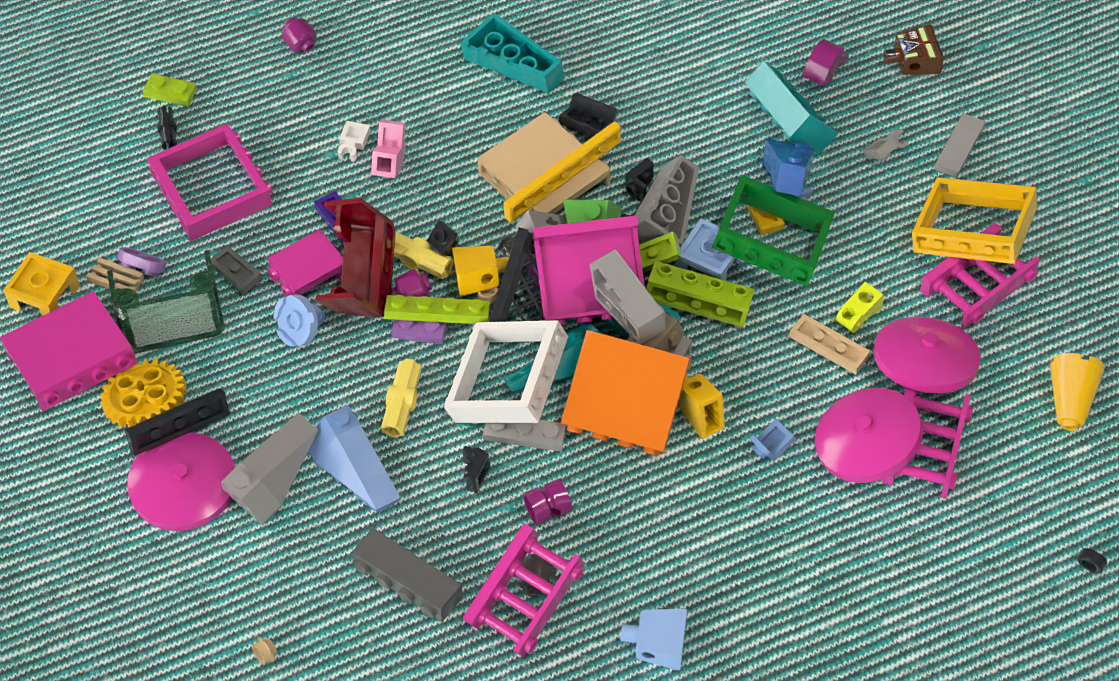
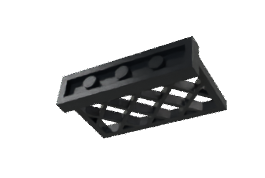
(510, 280)

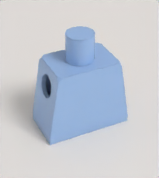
(658, 636)

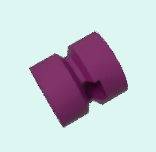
(546, 502)

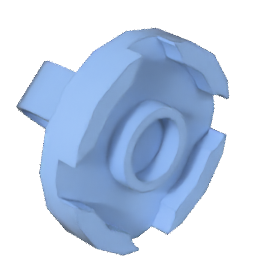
(297, 320)

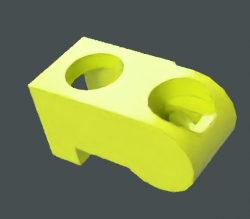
(860, 307)

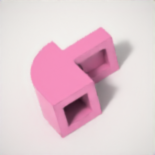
(390, 152)

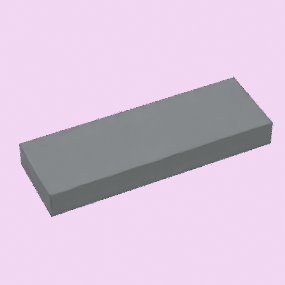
(959, 145)

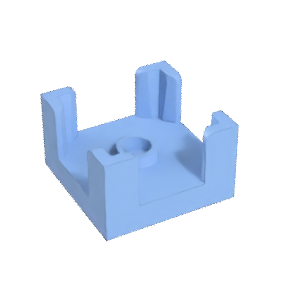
(698, 252)

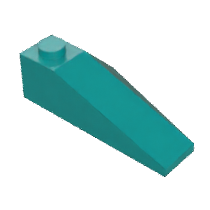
(567, 362)

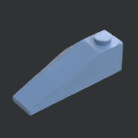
(351, 459)

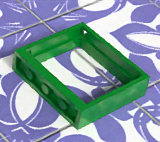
(785, 207)

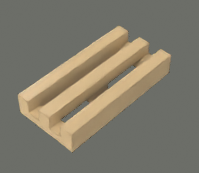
(120, 273)

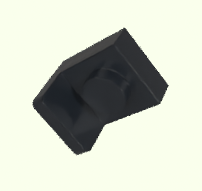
(639, 178)
(444, 238)
(477, 467)

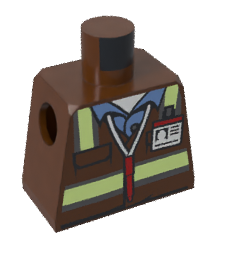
(916, 52)

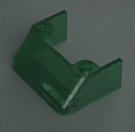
(170, 318)

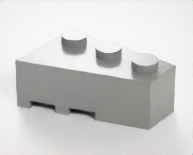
(626, 298)

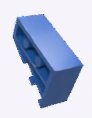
(788, 165)

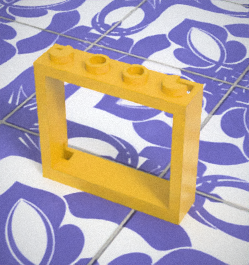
(968, 244)

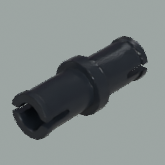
(167, 127)

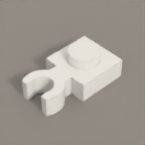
(352, 137)

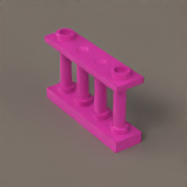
(955, 268)
(964, 413)
(512, 566)

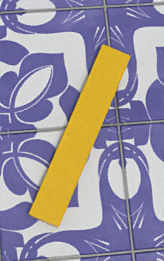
(562, 172)

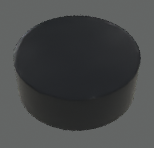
(1092, 560)

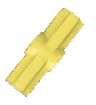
(419, 254)
(401, 398)

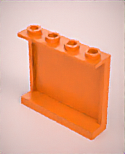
(625, 392)

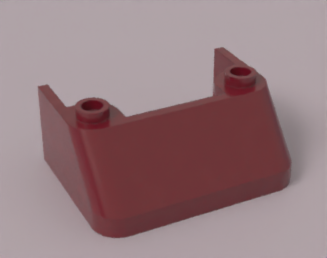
(366, 259)

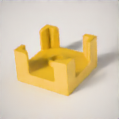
(40, 283)

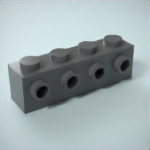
(407, 575)

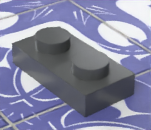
(236, 269)

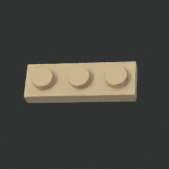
(829, 344)

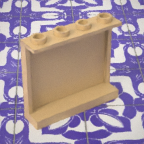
(531, 153)

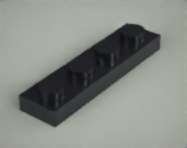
(177, 421)

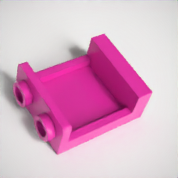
(305, 264)

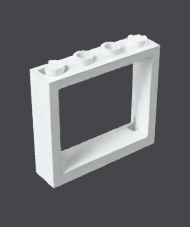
(539, 382)

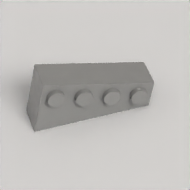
(668, 201)

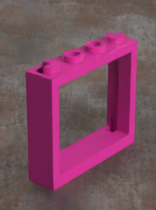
(224, 213)

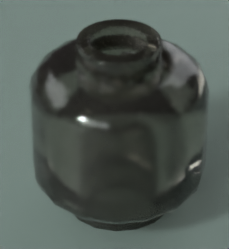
(542, 569)

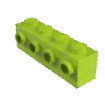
(699, 294)

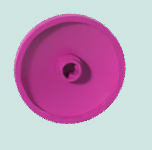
(927, 354)
(868, 435)
(180, 482)

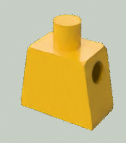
(477, 268)
(702, 405)

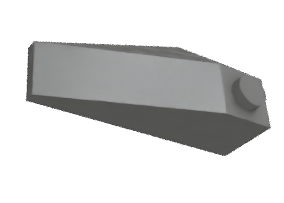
(269, 471)

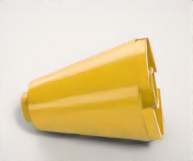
(1074, 387)

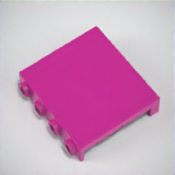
(565, 260)
(69, 350)

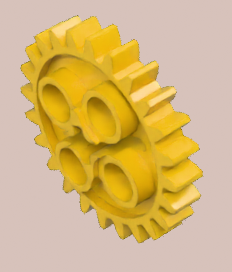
(142, 392)

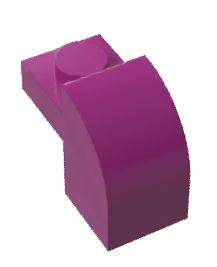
(824, 62)

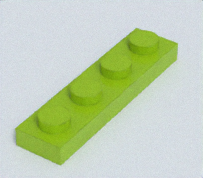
(436, 309)

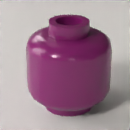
(299, 35)
(412, 284)

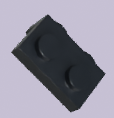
(587, 115)

